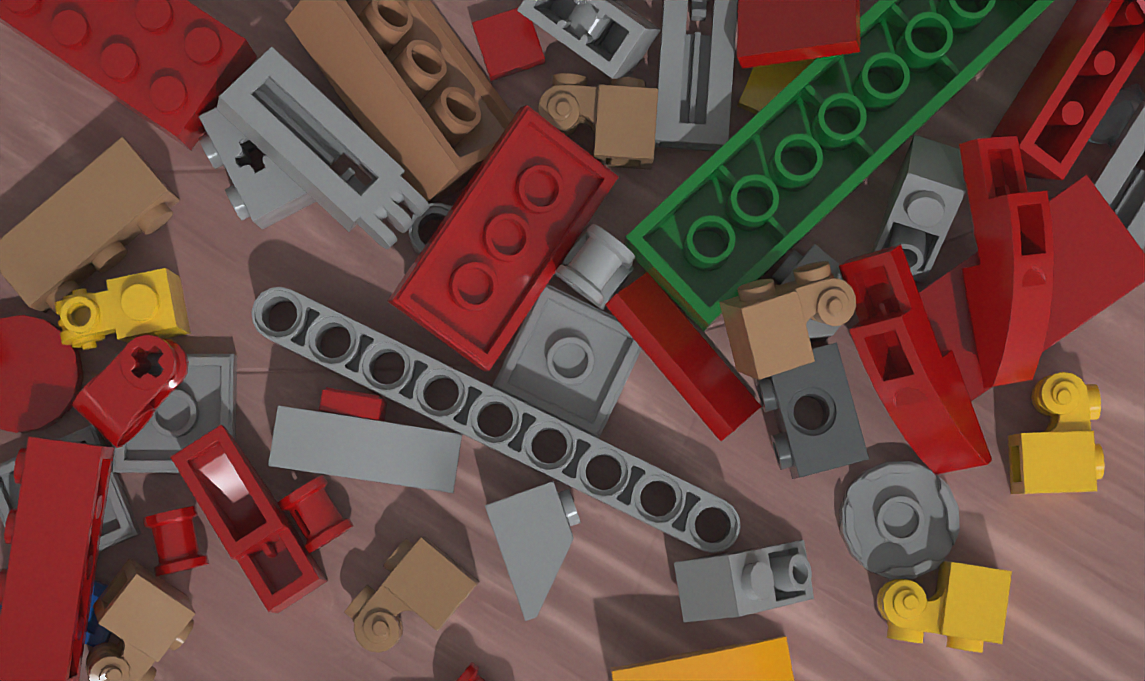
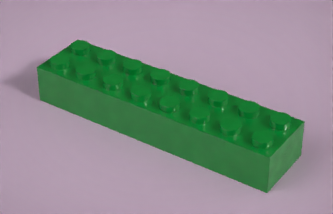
(817, 145)

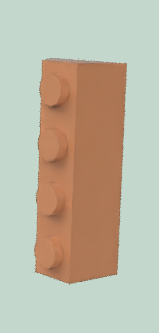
(406, 86)

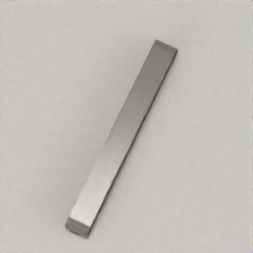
(474, 396)

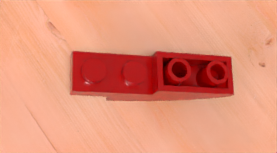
(1014, 281)
(906, 366)

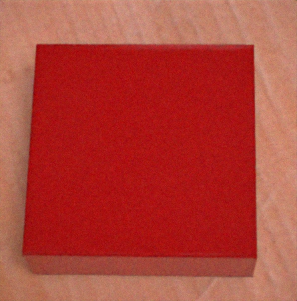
(508, 43)
(353, 404)

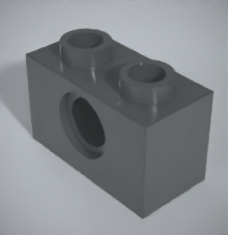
(838, 437)

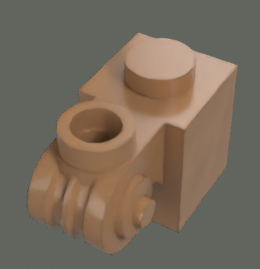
(618, 114)
(770, 320)
(421, 582)
(146, 617)

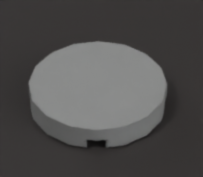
(899, 520)

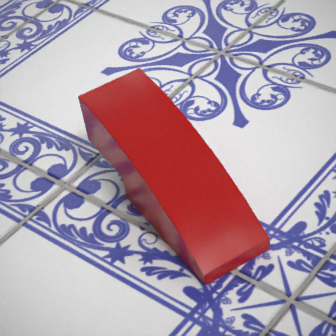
(248, 520)

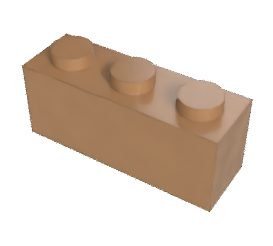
(85, 226)

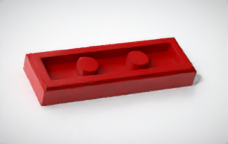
(683, 356)

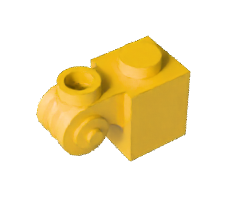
(130, 307)
(1065, 452)
(966, 606)

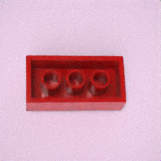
(149, 55)

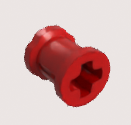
(315, 514)
(175, 540)

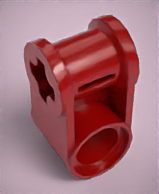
(125, 394)

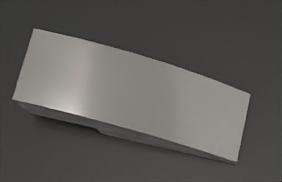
(365, 449)

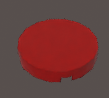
(36, 374)

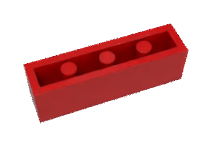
(1074, 84)
(52, 558)

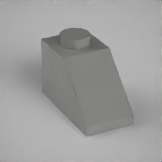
(533, 540)

